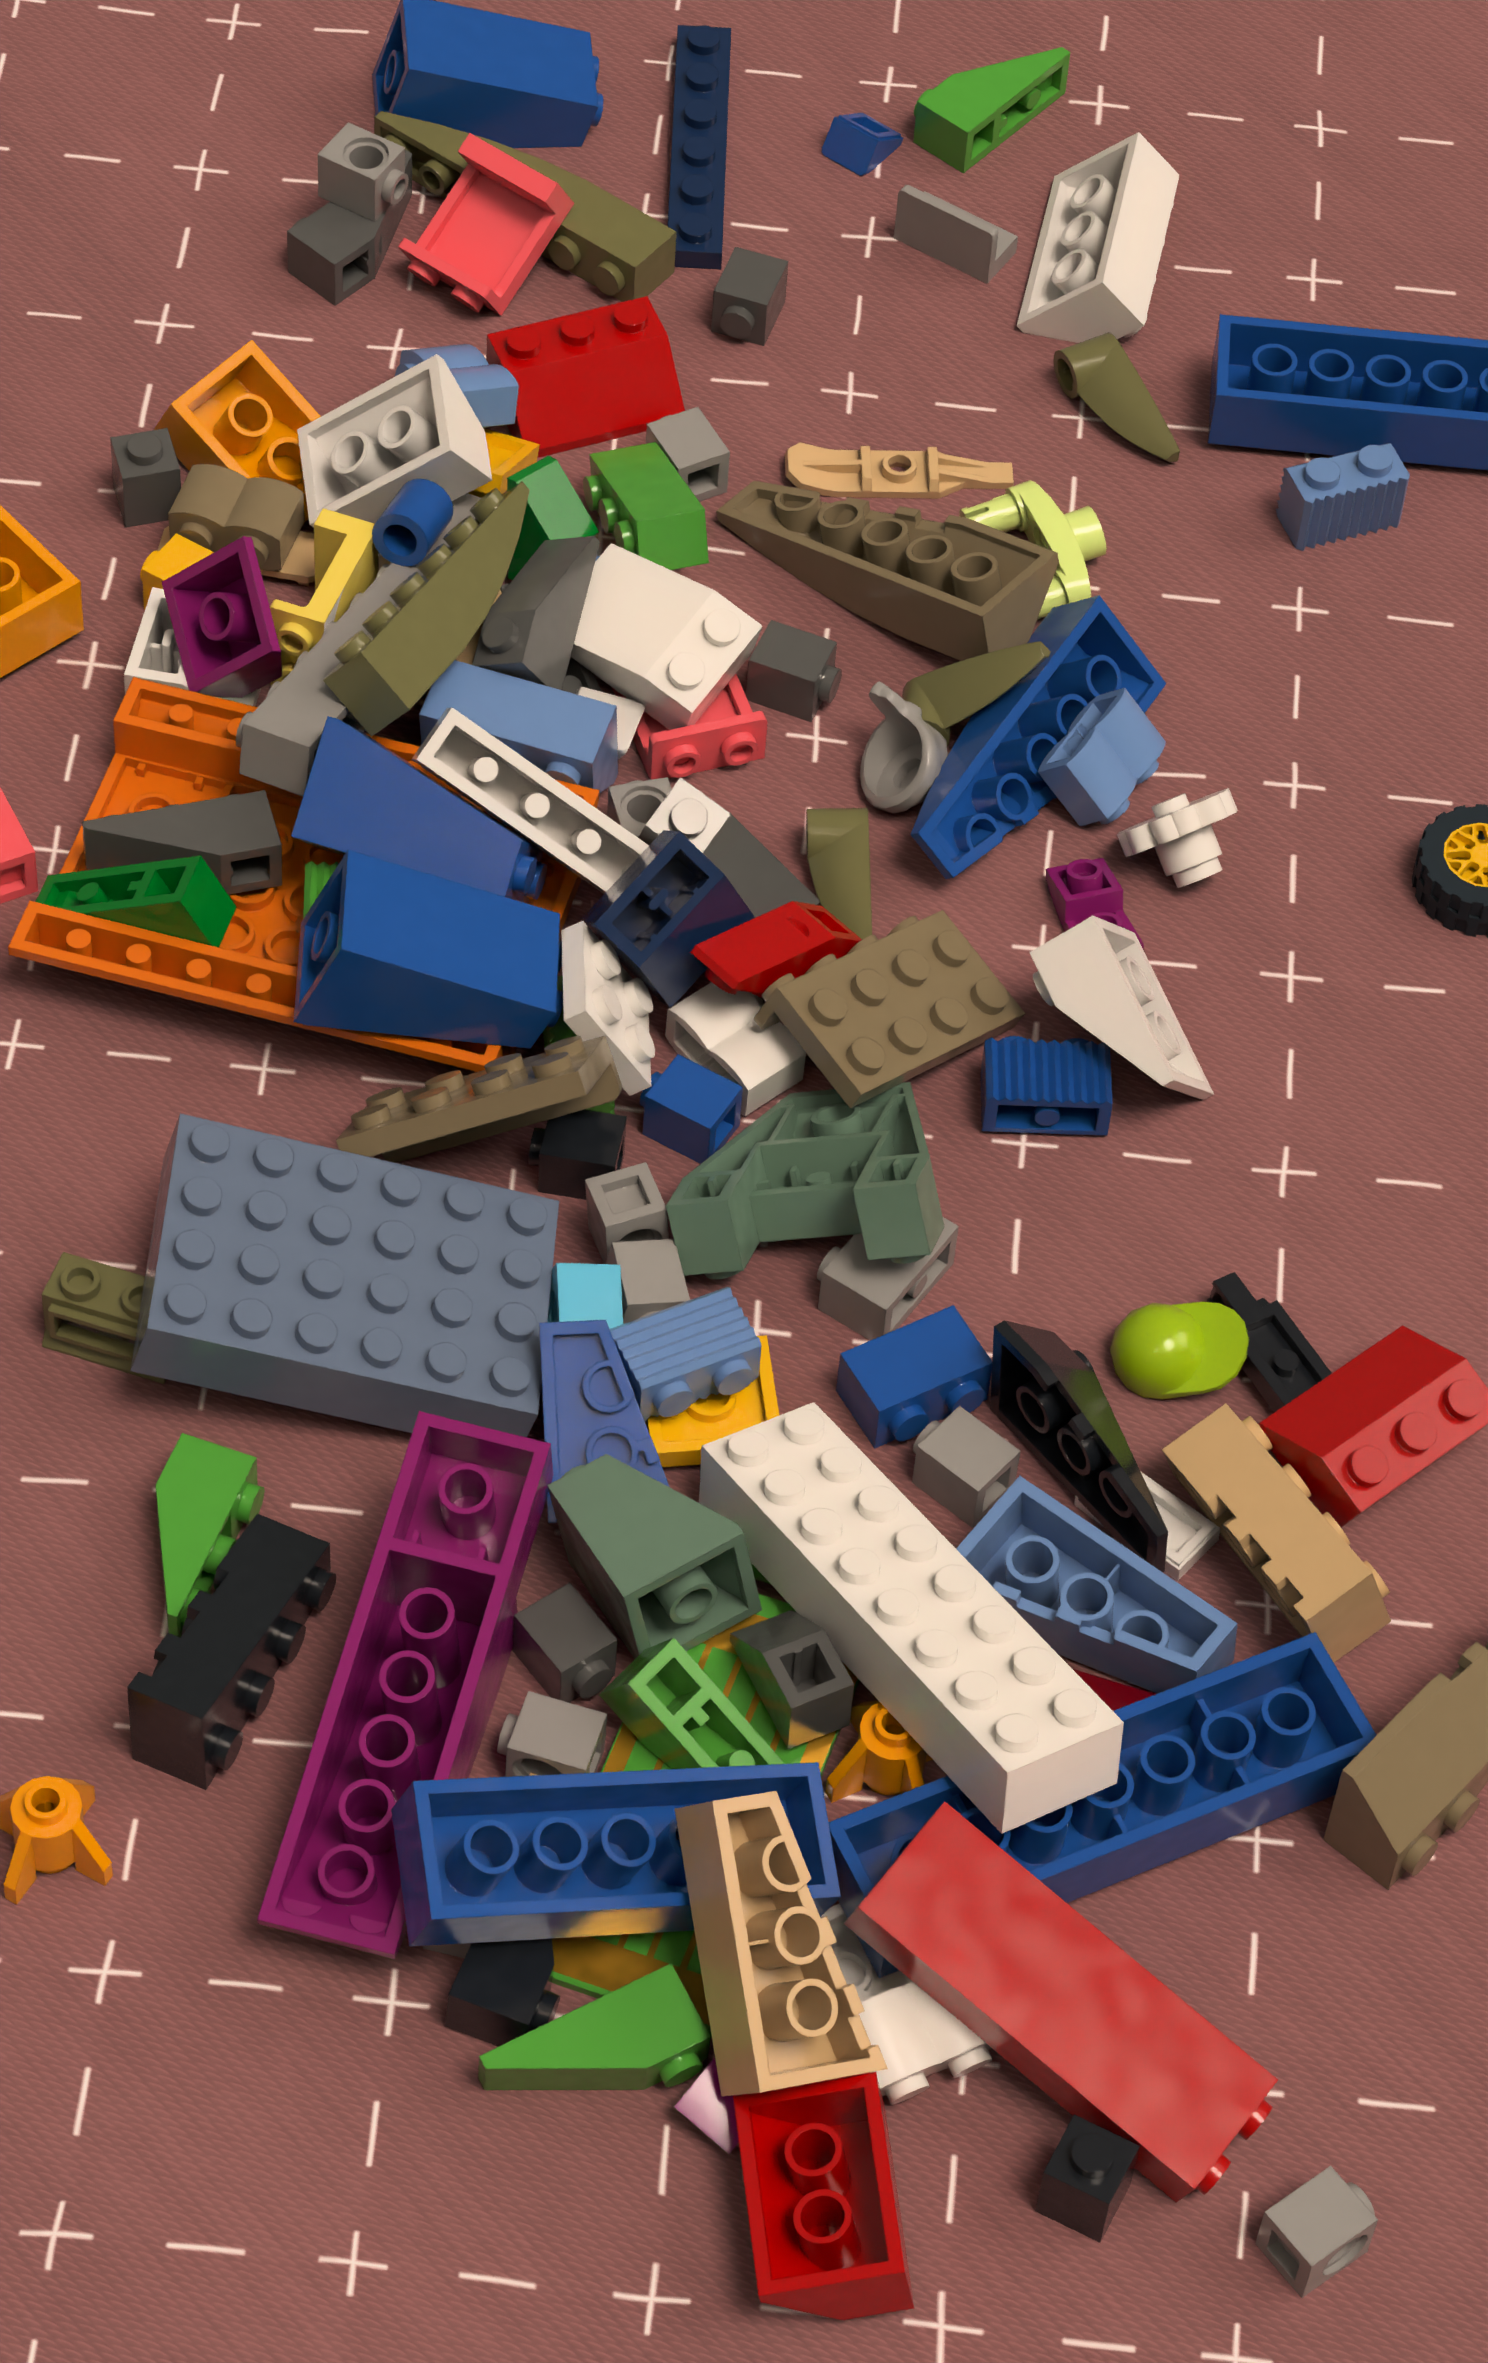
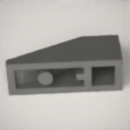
(539, 613)
(743, 859)

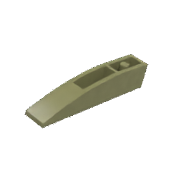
(598, 240)
(431, 616)

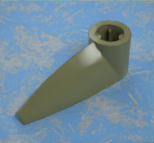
(1114, 390)
(971, 684)
(841, 864)

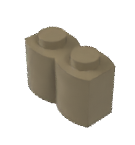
(224, 506)

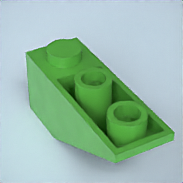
(200, 1511)

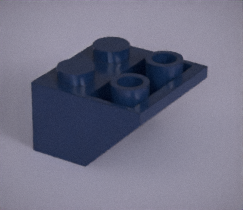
(663, 910)

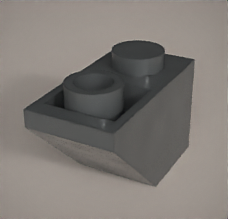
(796, 1676)

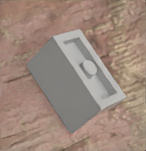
(952, 234)

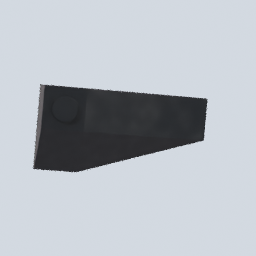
(1066, 1422)

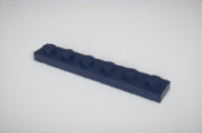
(699, 145)

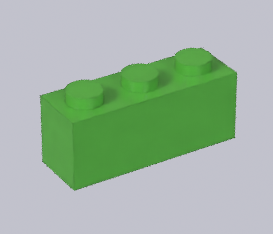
(647, 506)

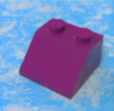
(224, 623)

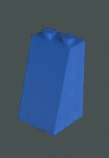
(489, 75)
(392, 811)
(426, 958)

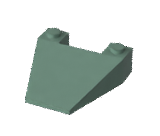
(812, 1174)

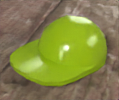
(1179, 1349)

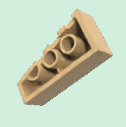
(1278, 1531)
(766, 1953)

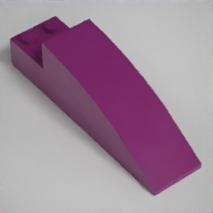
(411, 1676)

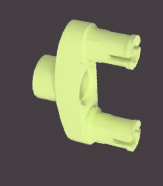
(1072, 535)

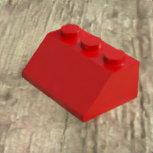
(589, 375)
(1378, 1422)
(823, 2199)

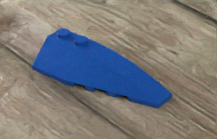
(993, 767)

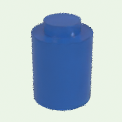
(412, 522)

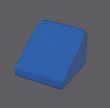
(860, 142)

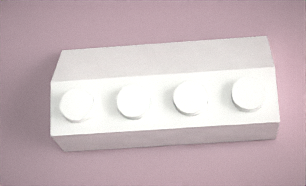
(1100, 245)

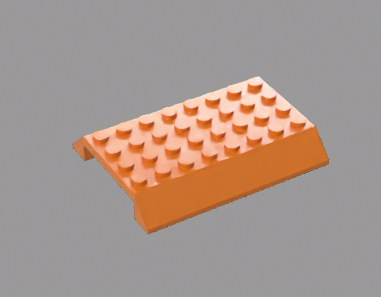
(184, 751)

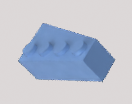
(1095, 1594)

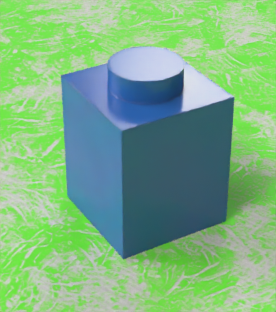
(691, 1109)

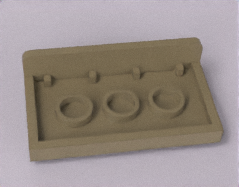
(891, 1007)
(484, 1103)

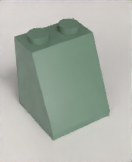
(652, 1556)

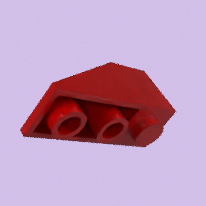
(773, 946)

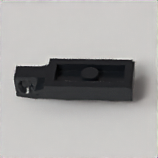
(1278, 1354)

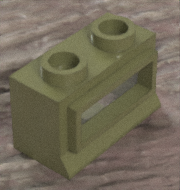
(93, 1312)

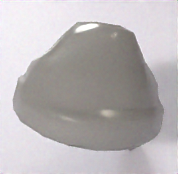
(900, 755)

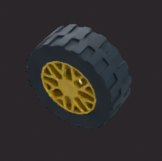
(1454, 870)

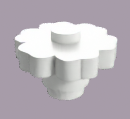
(1182, 835)

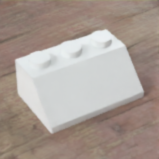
(390, 435)

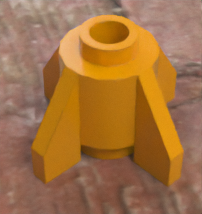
(882, 1757)
(50, 1833)

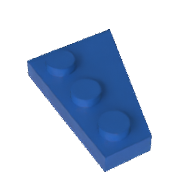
(590, 1402)

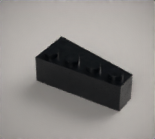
(229, 1649)

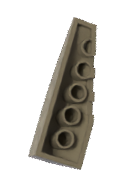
(923, 579)
(1416, 1776)

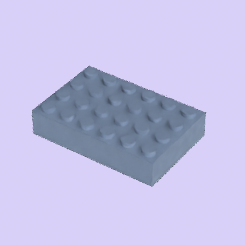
(344, 1282)

